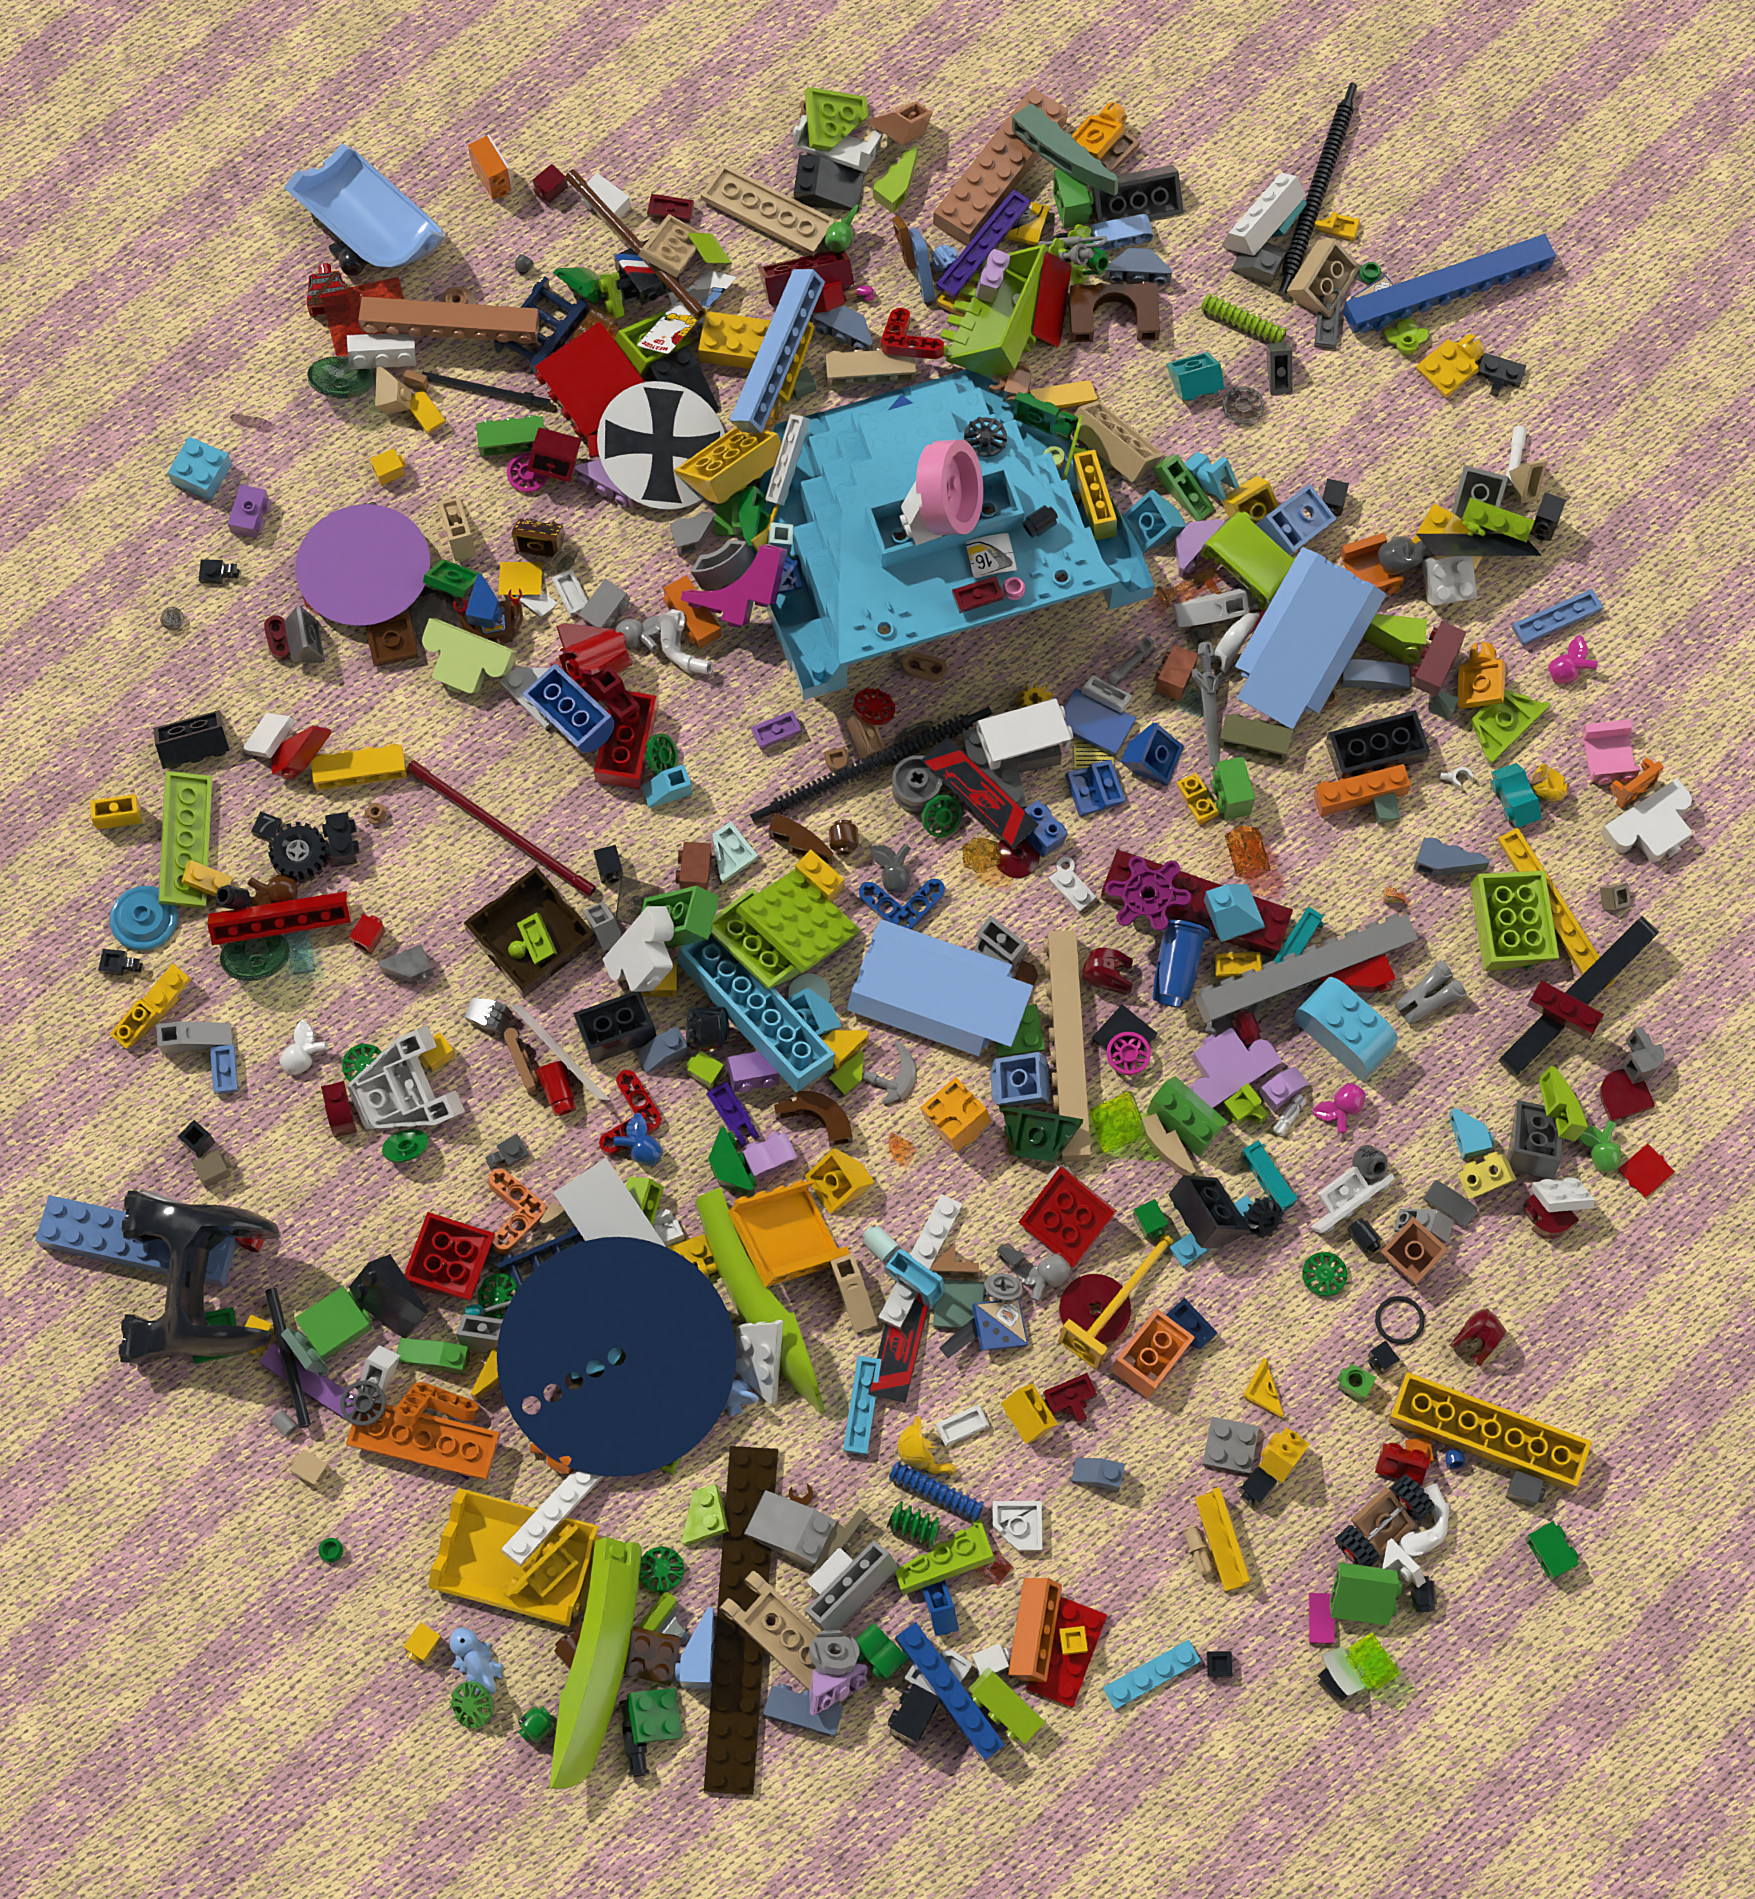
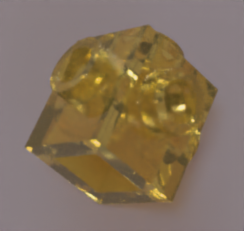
(980, 854)

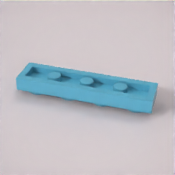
(1188, 1250)
(861, 1406)
(1151, 1674)

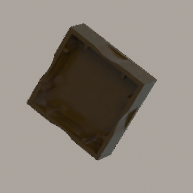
(496, 928)

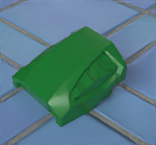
(582, 281)

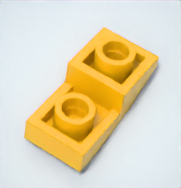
(1197, 798)

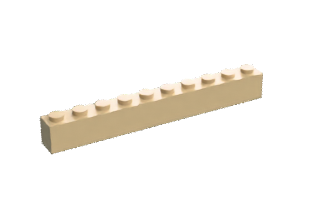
(1067, 1038)

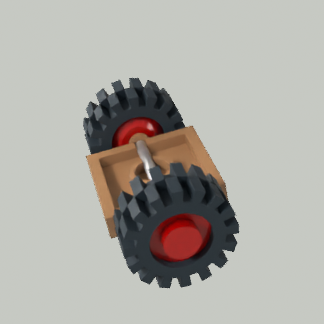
(1384, 1519)

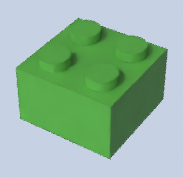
(1071, 199)
(1232, 788)

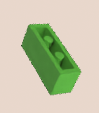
(507, 435)

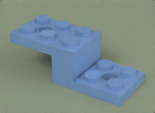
(1290, 526)

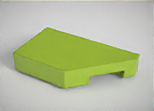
(849, 1074)

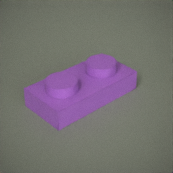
(776, 730)

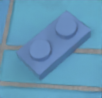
(224, 1069)

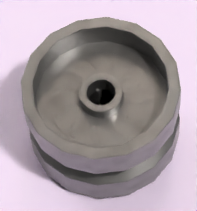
(914, 784)

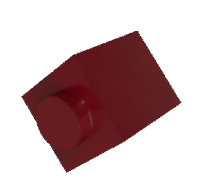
(549, 183)

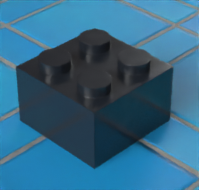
(914, 1714)

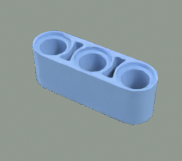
(1123, 231)

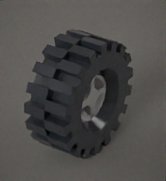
(292, 843)

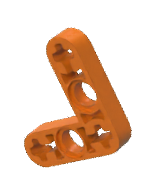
(523, 1213)
(426, 1395)

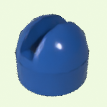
(1454, 1459)

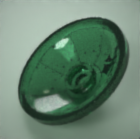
(335, 379)
(255, 957)

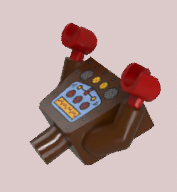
(505, 629)

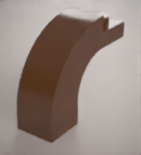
(821, 1108)

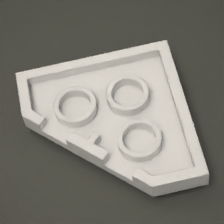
(517, 682)

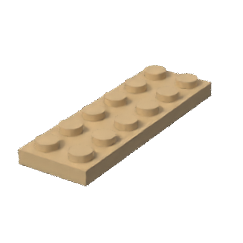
(767, 209)

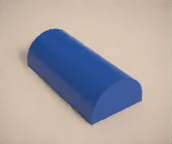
(570, 709)

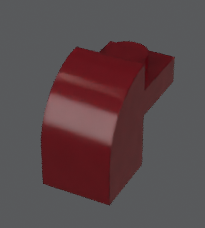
(613, 693)
(338, 1109)
(1548, 1224)

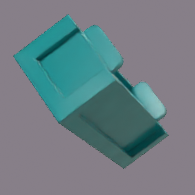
(1301, 934)
(1268, 1175)

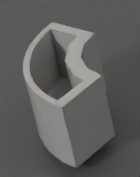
(723, 565)

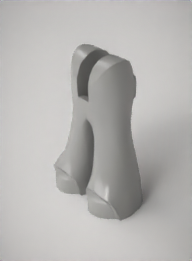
(1436, 977)

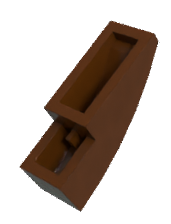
(799, 838)

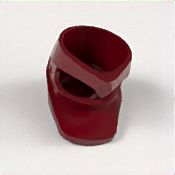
(1102, 972)
(1485, 1326)

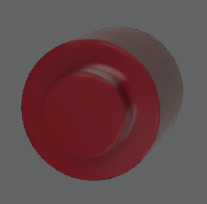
(1246, 1027)

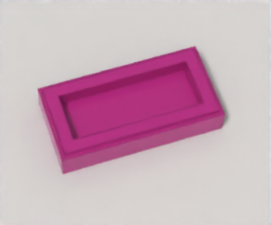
(1320, 1621)

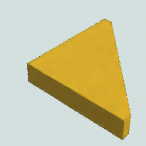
(1263, 1390)

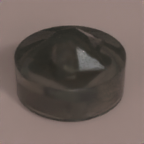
(172, 618)

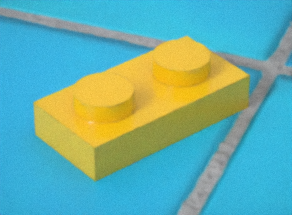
(204, 878)

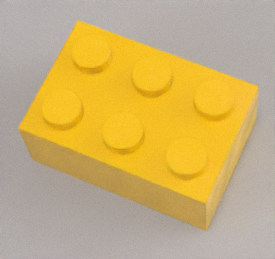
(731, 339)

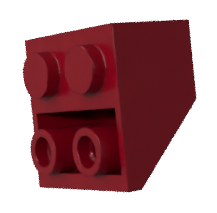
(554, 454)

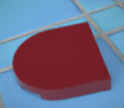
(1622, 1097)

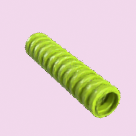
(1243, 319)

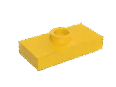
(1234, 964)

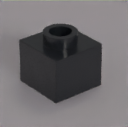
(1382, 1358)

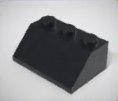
(191, 740)
(615, 1026)
(1208, 1211)

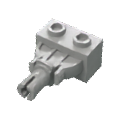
(1000, 942)

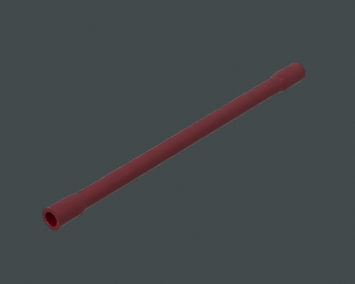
(575, 880)

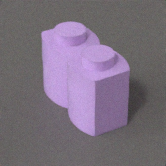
(992, 275)
(770, 1155)

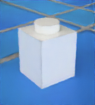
(992, 1657)

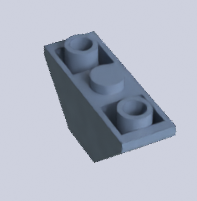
(1138, 266)
(845, 326)

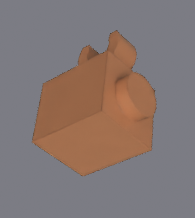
(1016, 381)

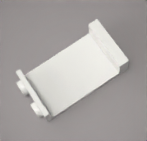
(848, 152)
(1023, 731)

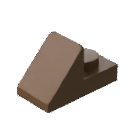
(948, 1268)

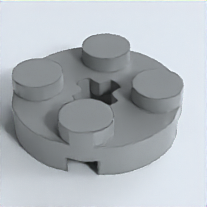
(829, 1663)

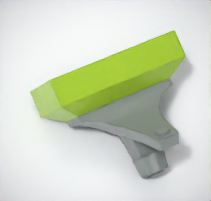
(663, 1617)

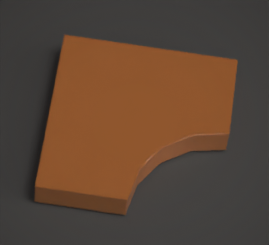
(904, 241)

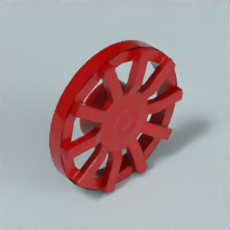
(874, 706)

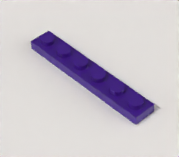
(983, 243)

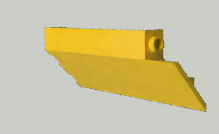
(476, 1569)

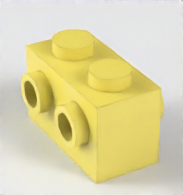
(1486, 1176)

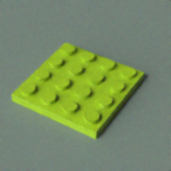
(798, 921)

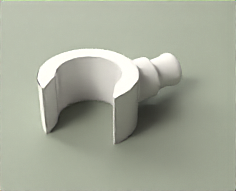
(1451, 777)

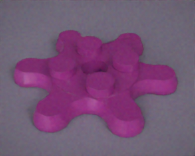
(1142, 880)

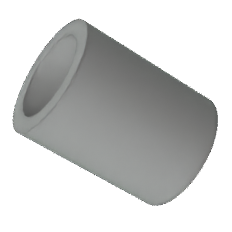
(283, 1423)

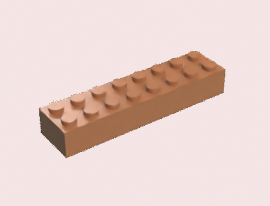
(992, 174)

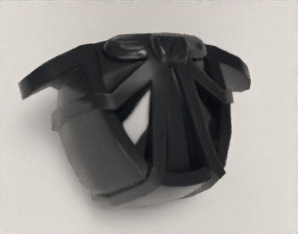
(706, 1027)

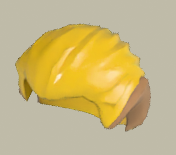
(1549, 784)

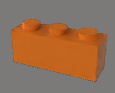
(700, 622)

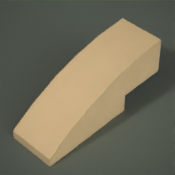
(1167, 1146)

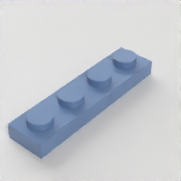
(1557, 617)

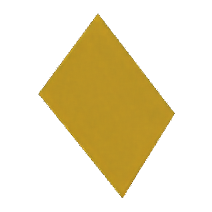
(520, 575)

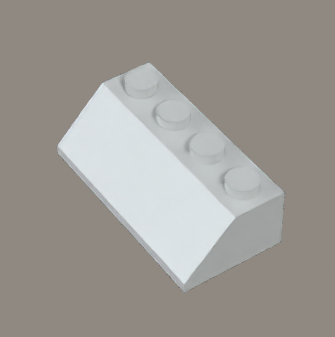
(1265, 215)

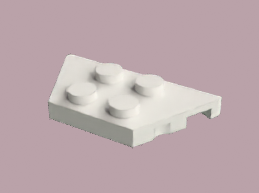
(759, 1356)

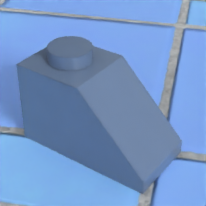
(663, 1050)
(1098, 1473)

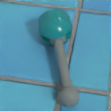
(478, 1310)

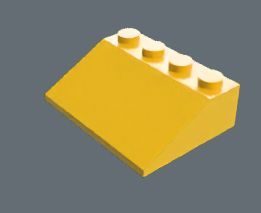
(730, 463)

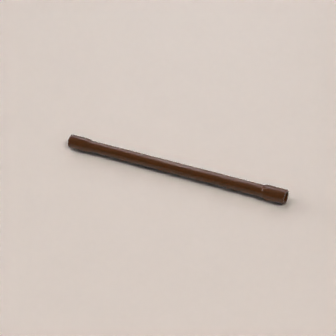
(581, 186)

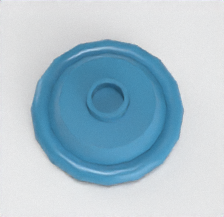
(140, 921)

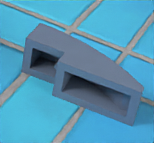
(1375, 675)

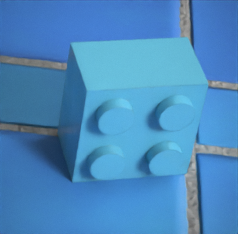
(199, 468)

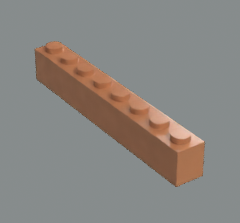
(449, 320)

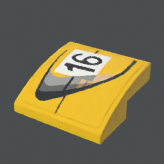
(1030, 225)

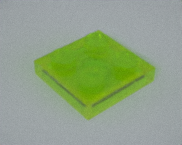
(1118, 1122)

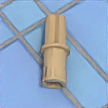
(1197, 1549)

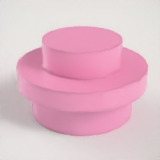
(1013, 588)

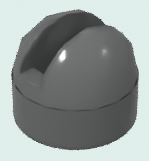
(523, 263)

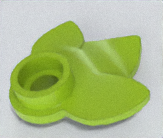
(1406, 336)

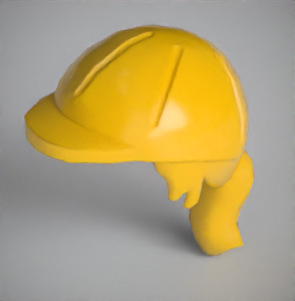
(915, 1451)

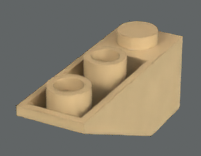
(853, 1293)

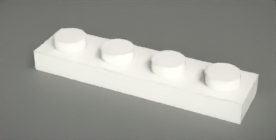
(787, 459)

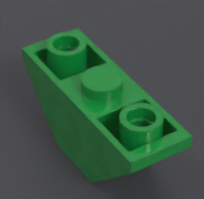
(729, 1165)

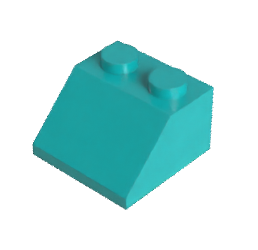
(1196, 376)

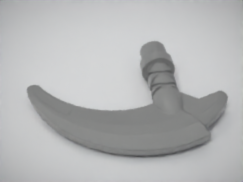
(904, 1081)

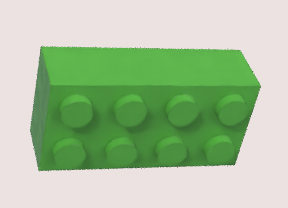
(690, 912)

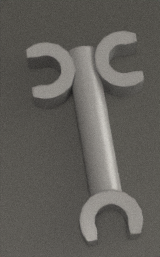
(1142, 652)

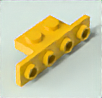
(549, 1568)

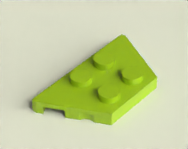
(1503, 723)

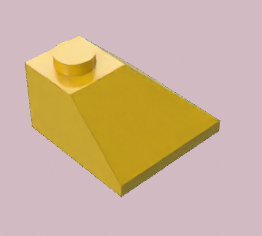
(839, 1179)

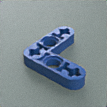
(898, 910)

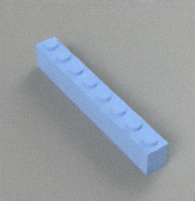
(777, 351)

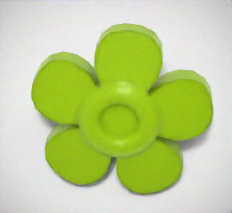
(1473, 528)

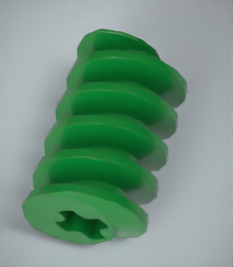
(914, 1523)

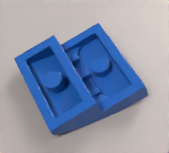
(1095, 788)

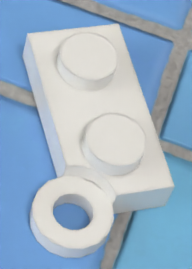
(1071, 886)

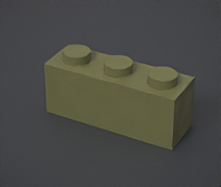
(1255, 737)

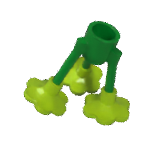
(1097, 264)

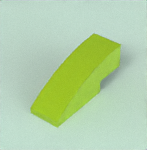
(1562, 1105)

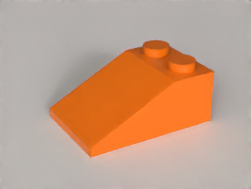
(1152, 1353)

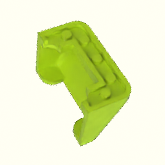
(1249, 557)

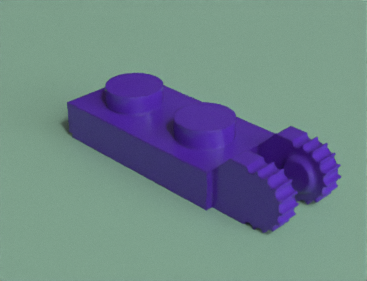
(731, 1111)

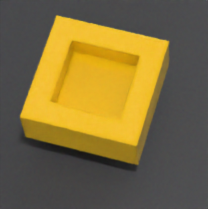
(1073, 1640)

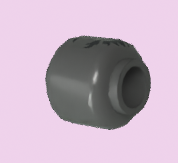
(1370, 1161)

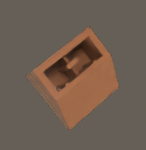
(903, 122)

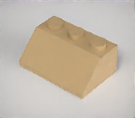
(1325, 267)

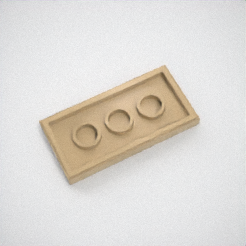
(670, 246)

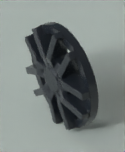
(986, 436)

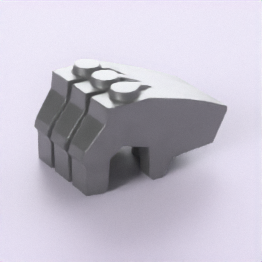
(489, 1015)

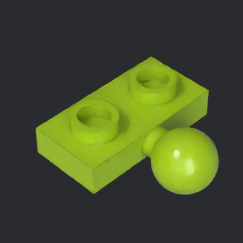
(535, 940)

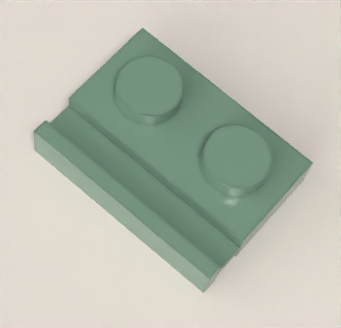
(305, 1352)

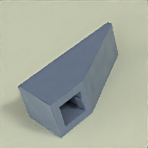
(1441, 859)

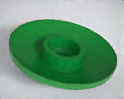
(405, 1145)

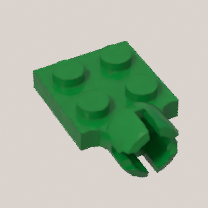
(1044, 416)

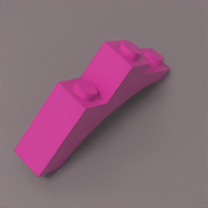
(757, 584)

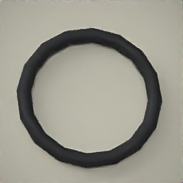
(1389, 1338)

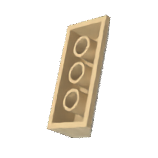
(1116, 441)

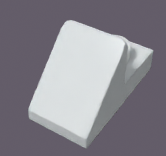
(1398, 1560)

